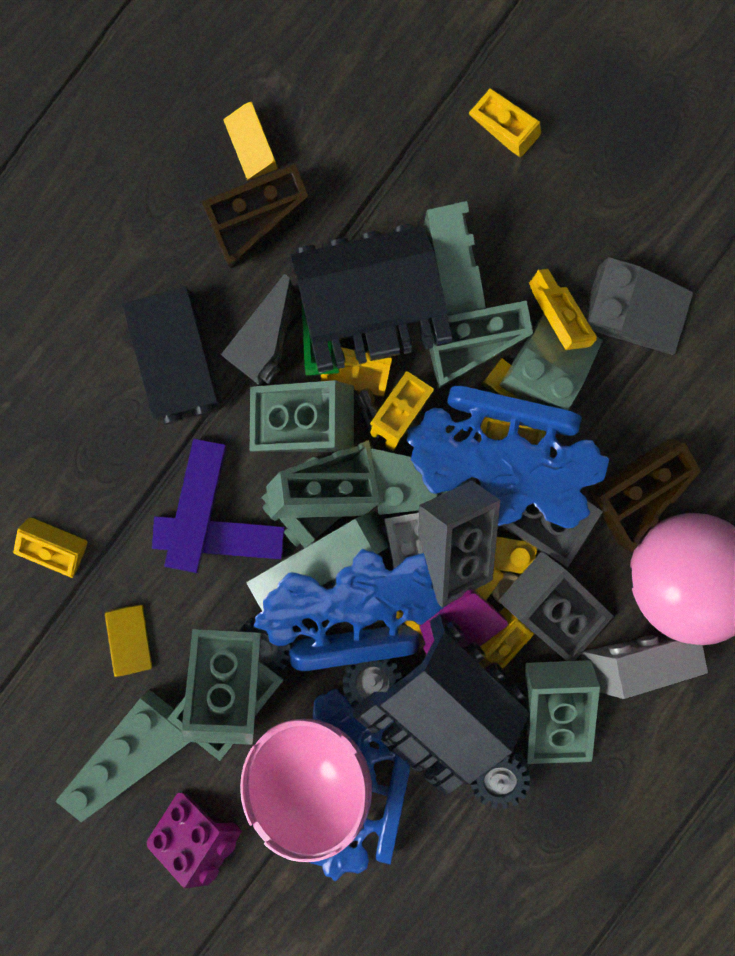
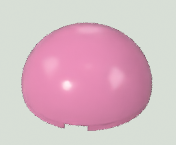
(687, 578)
(306, 789)

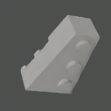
(645, 665)

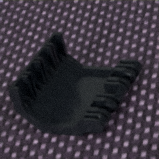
(370, 291)
(449, 711)

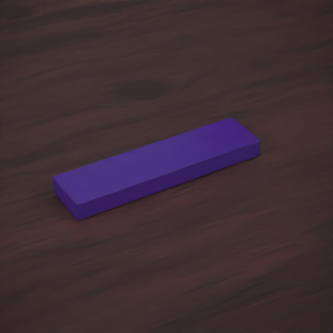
(195, 506)
(229, 538)

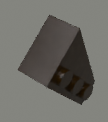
(254, 210)
(643, 490)

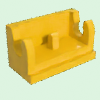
(362, 376)
(400, 409)

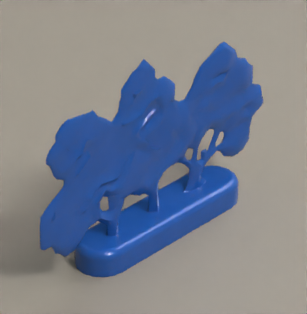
(511, 466)
(361, 597)
(337, 711)

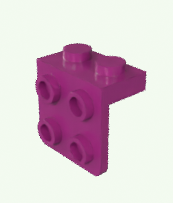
(473, 615)
(191, 842)

